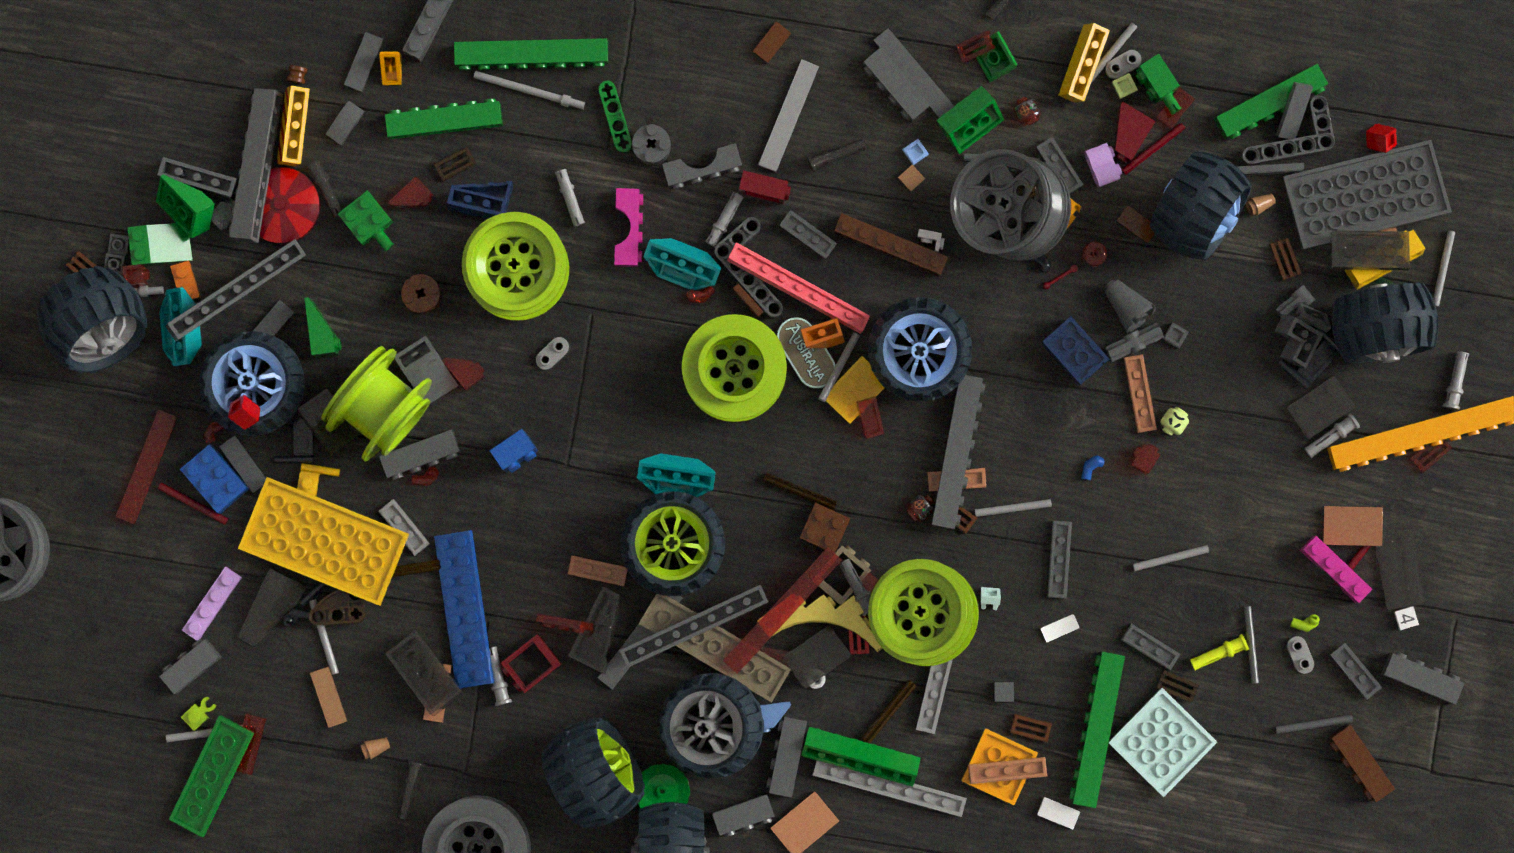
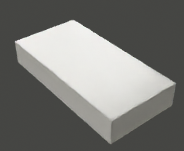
(1058, 813)

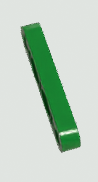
(613, 117)

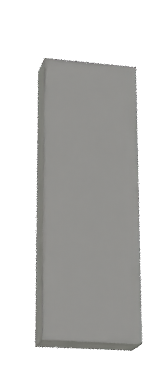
(398, 519)

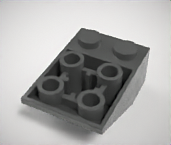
(423, 362)

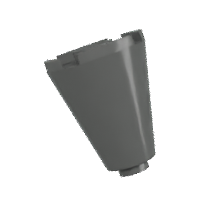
(1128, 305)

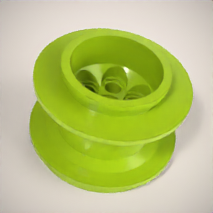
(516, 301)
(727, 334)
(377, 404)
(945, 639)

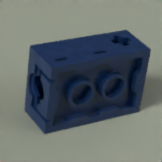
(1074, 351)

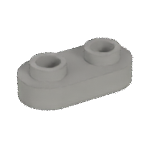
(1123, 64)
(552, 353)
(1300, 655)

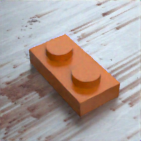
(185, 278)

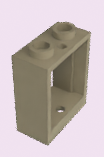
(864, 565)

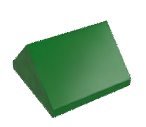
(997, 61)

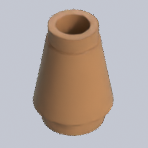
(1259, 204)
(374, 747)

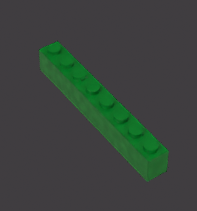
(531, 53)
(1097, 730)

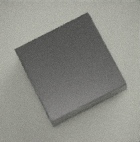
(1175, 335)
(1003, 691)

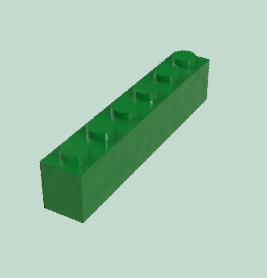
(1267, 103)
(443, 120)
(861, 756)

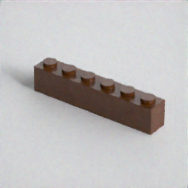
(890, 245)

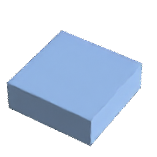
(915, 152)

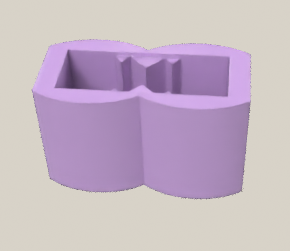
(1102, 165)

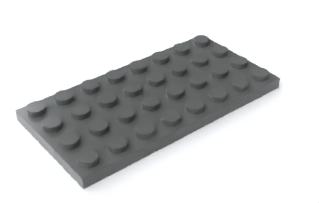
(1367, 194)

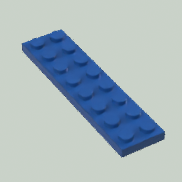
(464, 609)

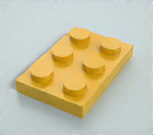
(854, 386)

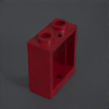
(764, 187)
(508, 670)

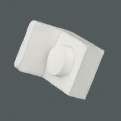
(929, 236)

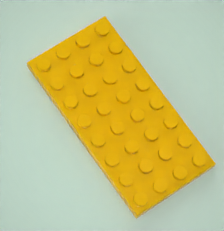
(323, 541)

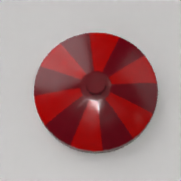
(289, 207)

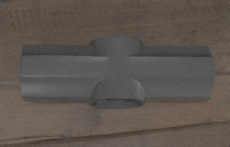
(1134, 342)

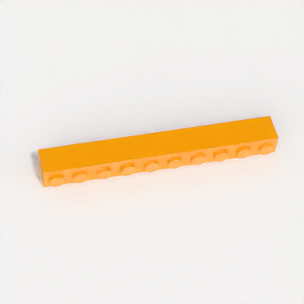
(1422, 433)

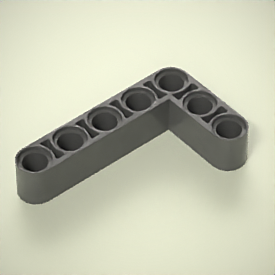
(1296, 143)
(740, 274)

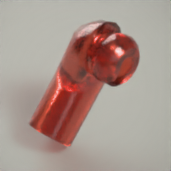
(700, 297)
(208, 435)
(427, 479)

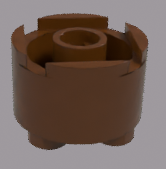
(417, 284)

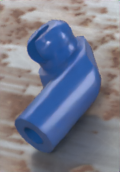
(1091, 464)

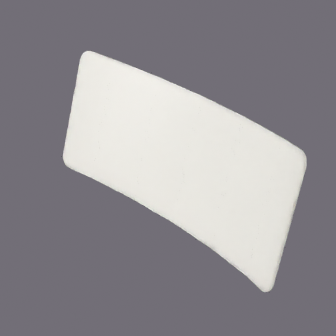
(1060, 628)

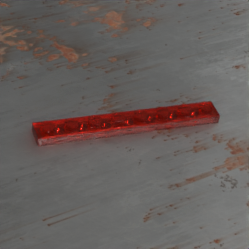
(782, 610)

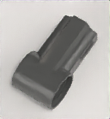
(1300, 295)

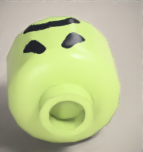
(1174, 421)

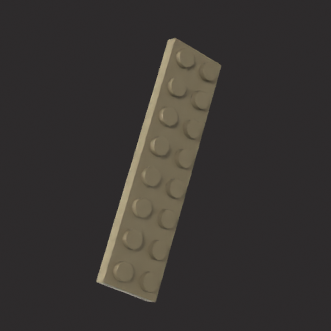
(760, 674)

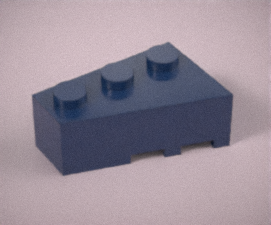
(480, 199)

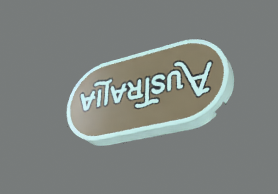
(810, 364)

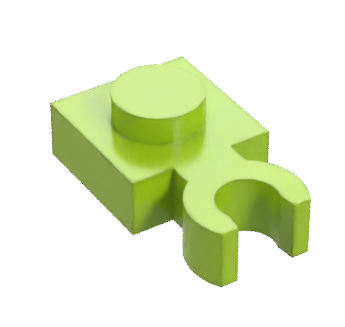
(196, 715)

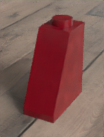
(1130, 132)

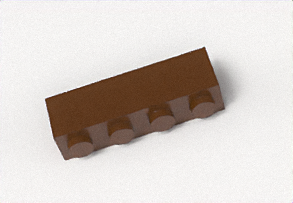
(1362, 763)

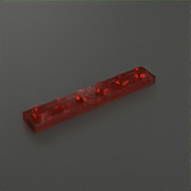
(146, 466)

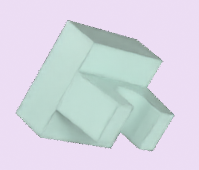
(990, 596)

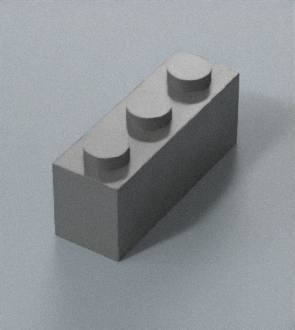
(190, 665)
(743, 815)

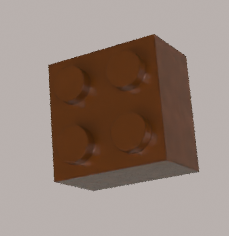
(824, 528)

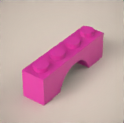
(627, 252)
(1339, 571)

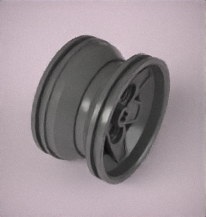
(971, 194)
(32, 534)

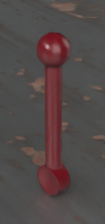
(1046, 285)

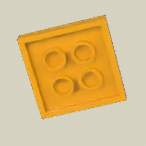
(997, 748)

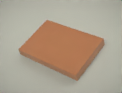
(1353, 526)
(804, 824)

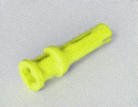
(1227, 649)

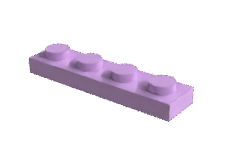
(211, 603)

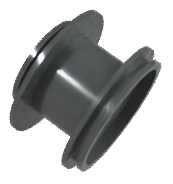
(480, 813)

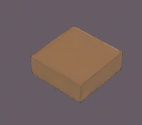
(911, 178)

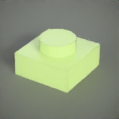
(1124, 86)

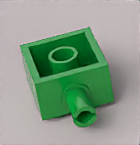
(1158, 82)
(367, 220)

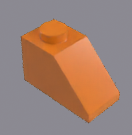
(823, 335)

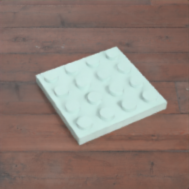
(1162, 742)

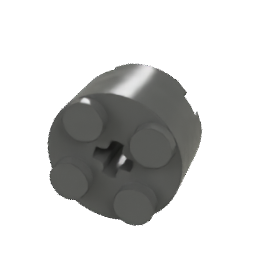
(651, 133)

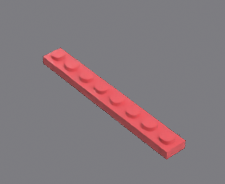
(798, 288)

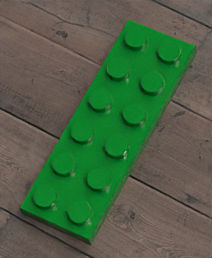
(211, 776)

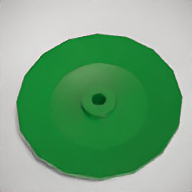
(664, 784)

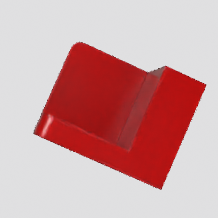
(1381, 138)
(244, 412)

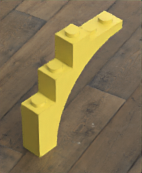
(823, 611)

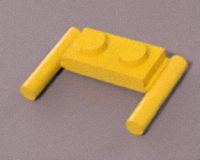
(310, 475)

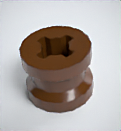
(296, 74)

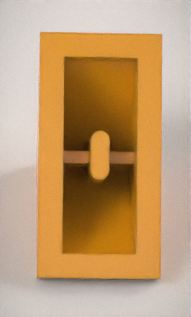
(391, 68)

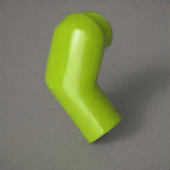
(1307, 624)

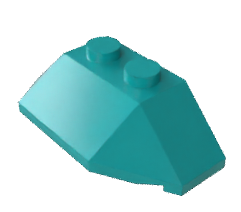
(681, 263)
(185, 349)
(676, 474)

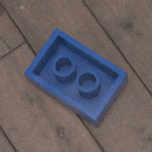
(514, 451)
(214, 479)

